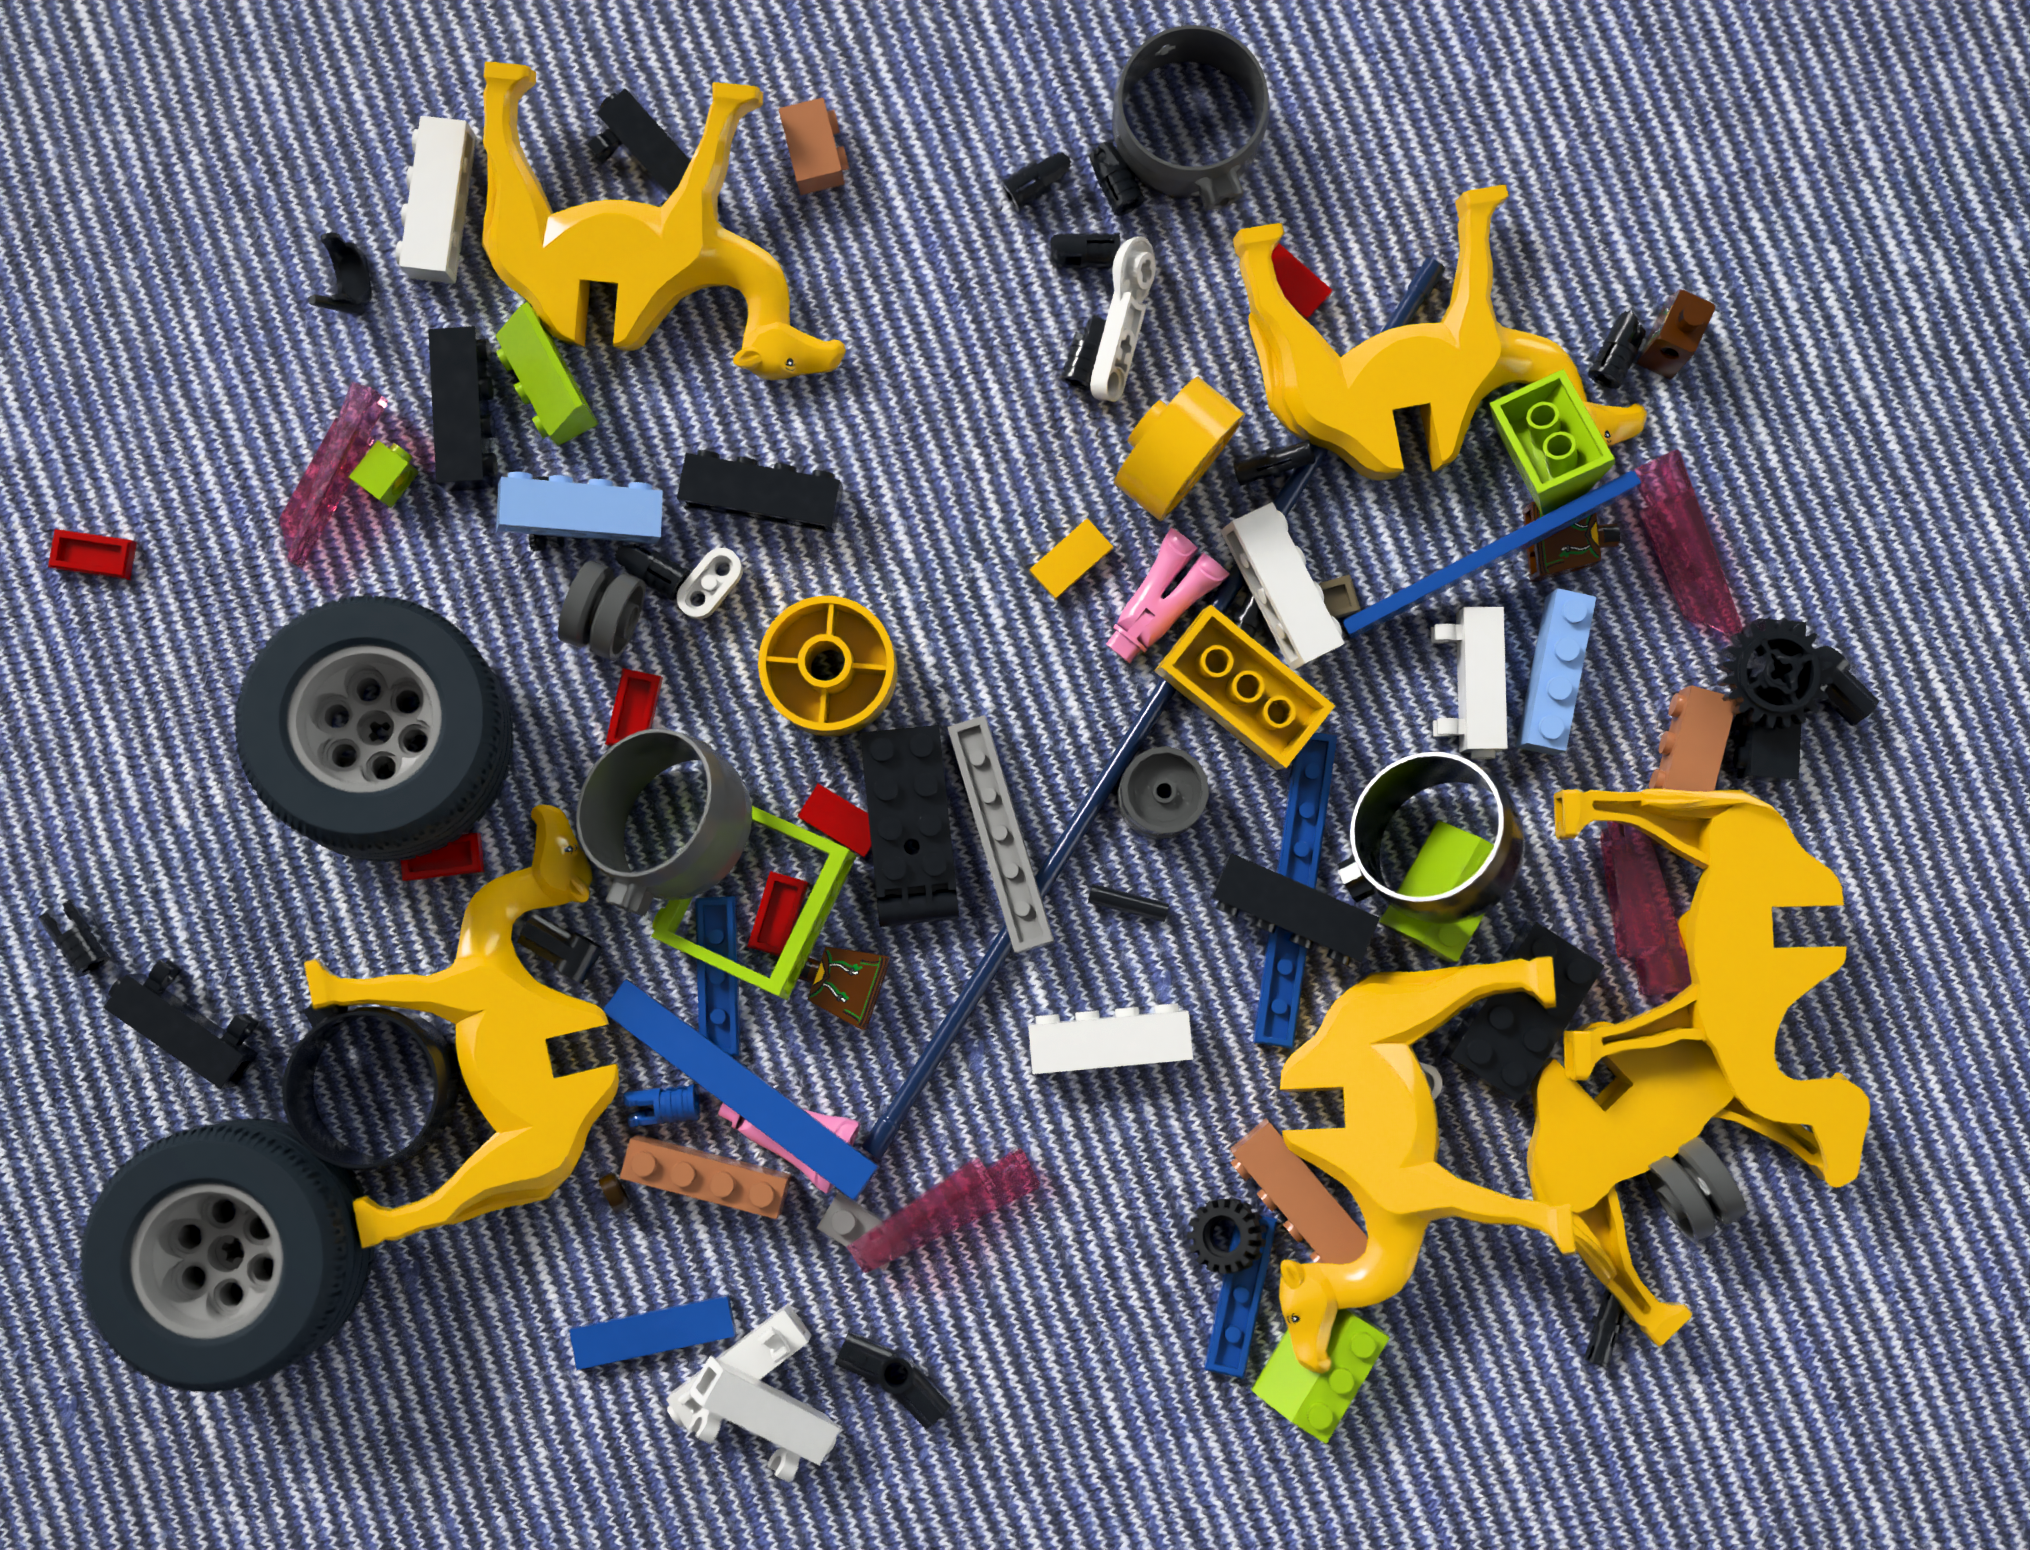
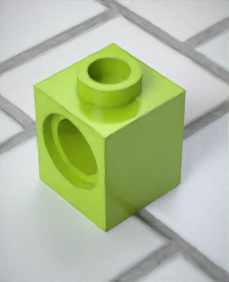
(385, 472)

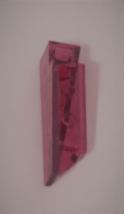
(330, 471)
(1685, 544)
(1642, 911)
(945, 1207)

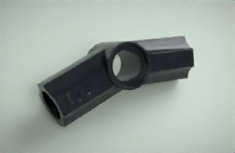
(914, 1392)

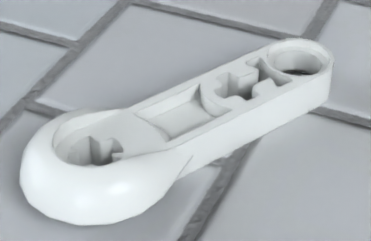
(1132, 278)

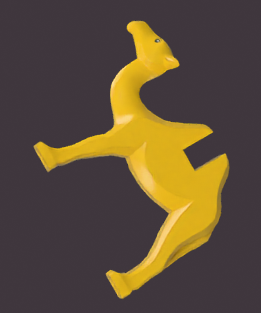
(641, 247)
(1439, 366)
(1735, 971)
(499, 1044)
(1644, 1114)
(1393, 1138)

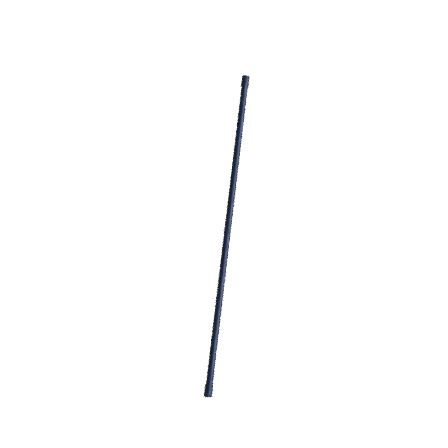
(889, 1123)

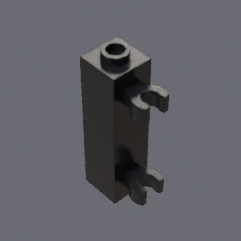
(642, 140)
(180, 1029)

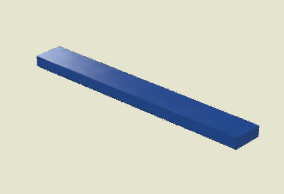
(1492, 554)
(1300, 862)
(741, 1089)

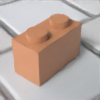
(812, 145)

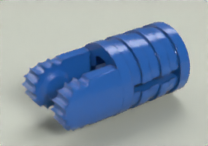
(669, 1105)

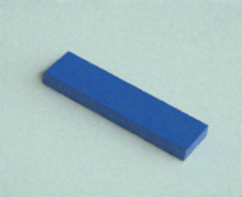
(717, 989)
(1238, 1309)
(652, 1332)

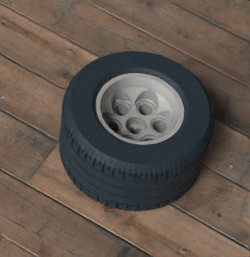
(323, 668)
(143, 1257)

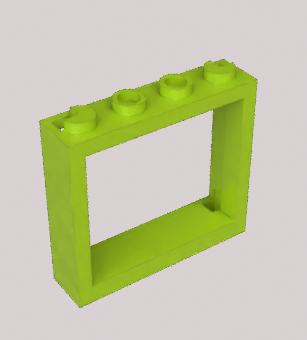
(807, 926)

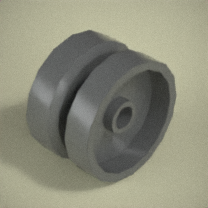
(601, 610)
(1148, 812)
(1696, 1190)

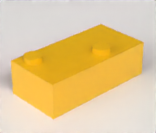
(1244, 688)

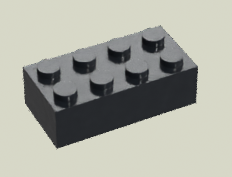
(1512, 1033)

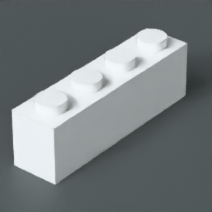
(436, 199)
(1282, 586)
(1110, 1041)

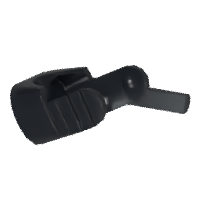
(351, 274)

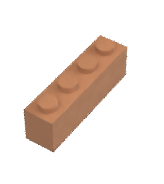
(1694, 741)
(705, 1176)
(1299, 1195)

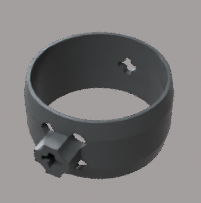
(1213, 183)
(613, 789)

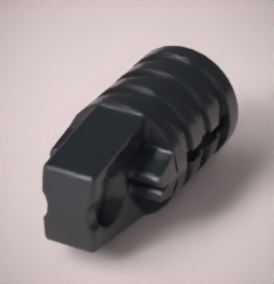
(1116, 179)
(1083, 354)

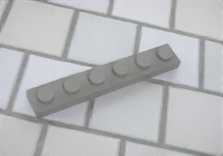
(1000, 835)

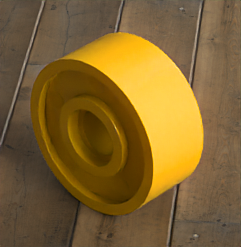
(1176, 446)
(837, 704)

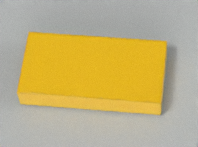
(1071, 559)

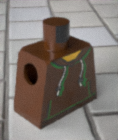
(1676, 327)
(1570, 548)
(846, 983)

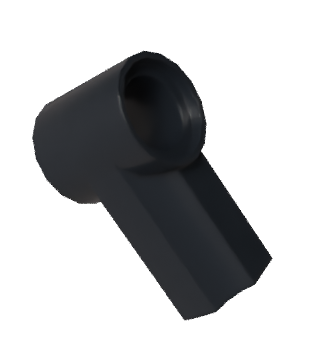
(1846, 692)
(569, 952)

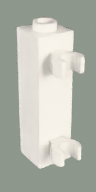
(1480, 681)
(753, 1354)
(764, 1411)

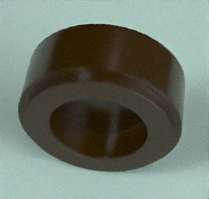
(614, 1192)

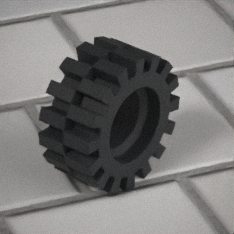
(1204, 1242)

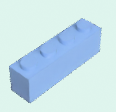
(579, 509)
(1556, 672)

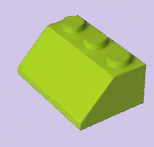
(543, 377)
(1552, 441)
(1442, 865)
(1316, 1399)

